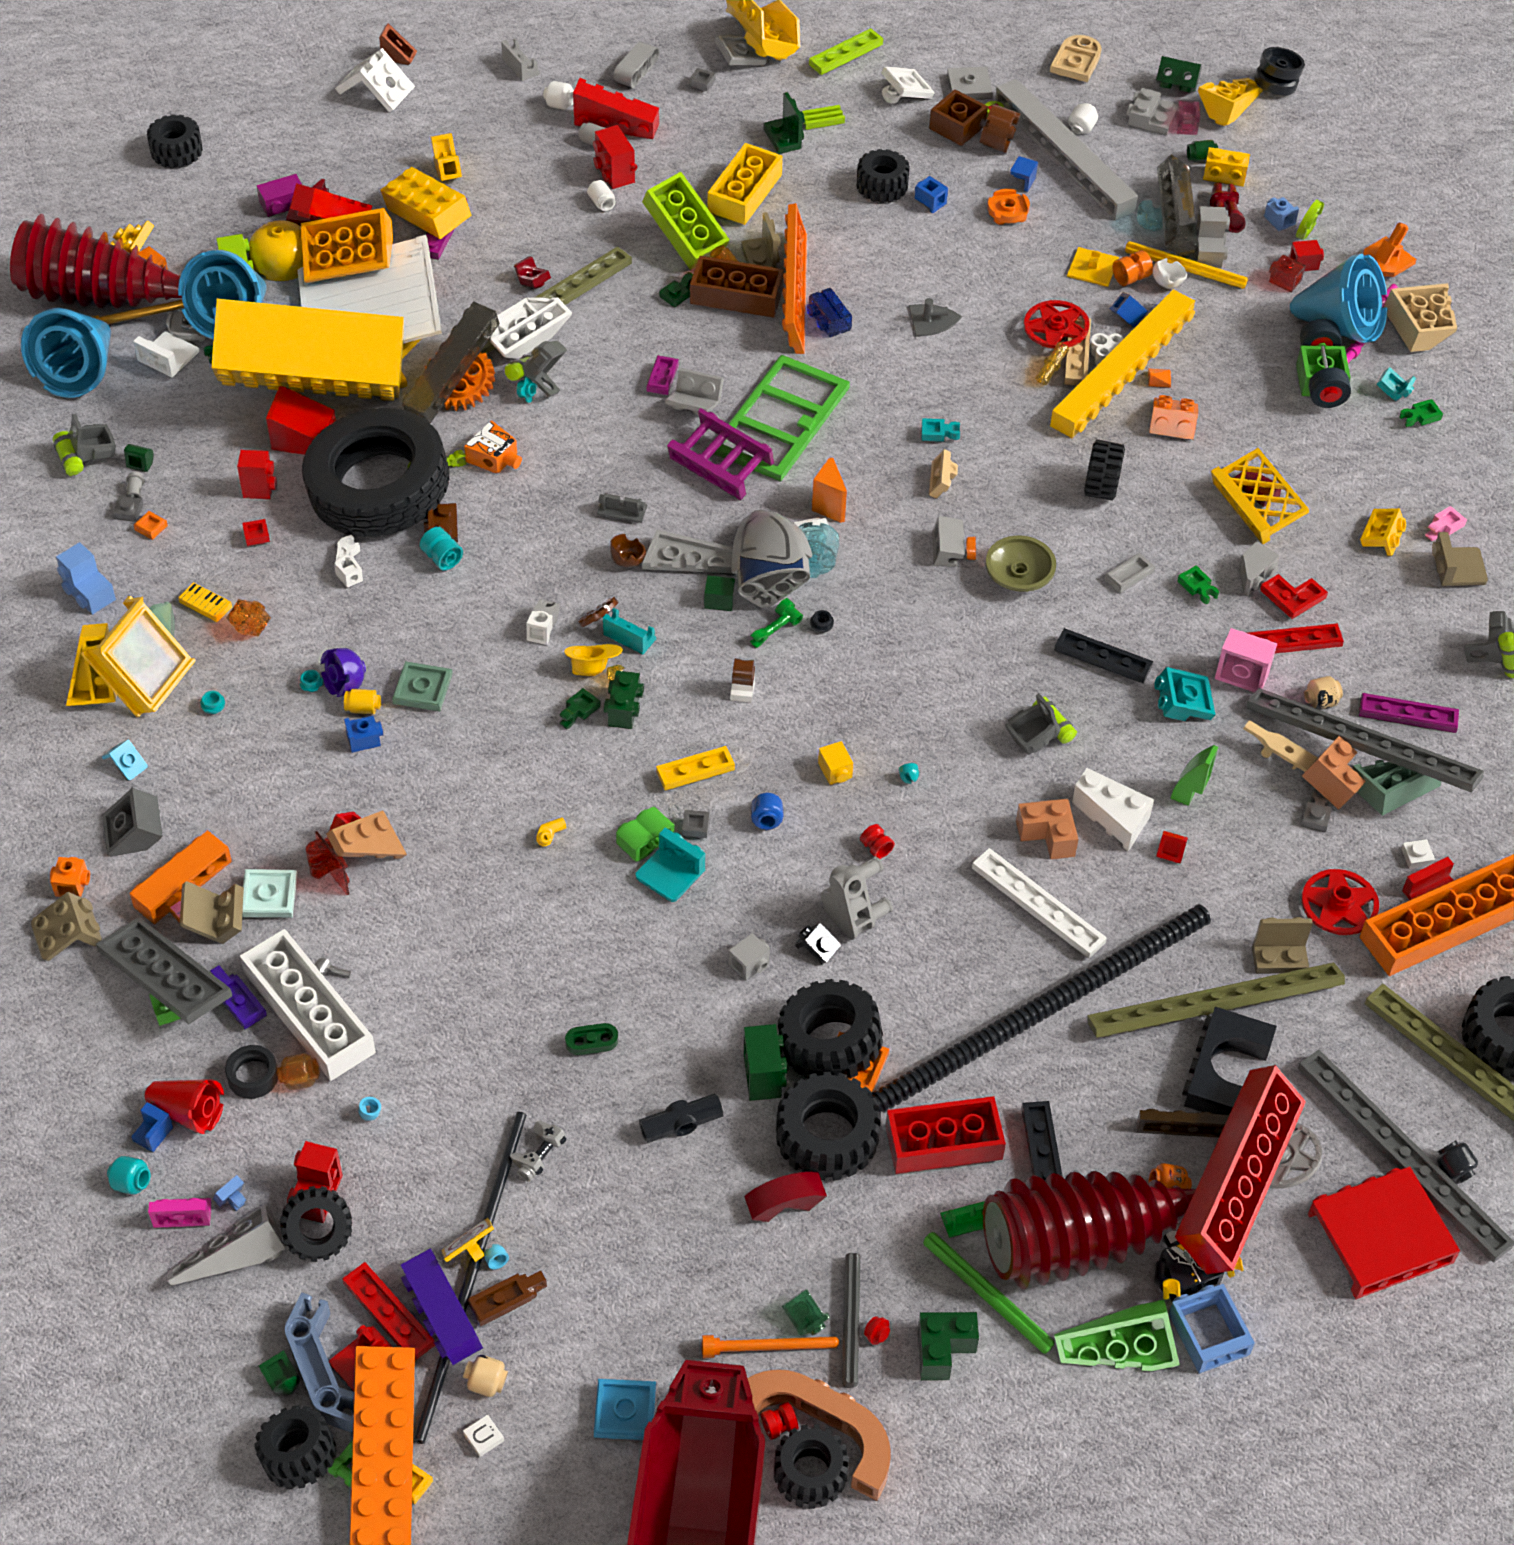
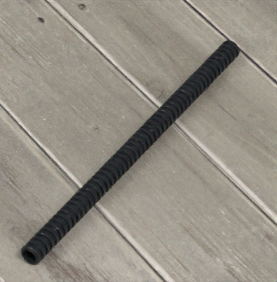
(1041, 1008)

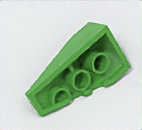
(1127, 1338)

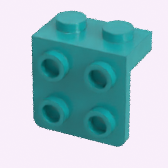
(672, 866)

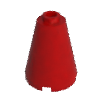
(188, 1102)

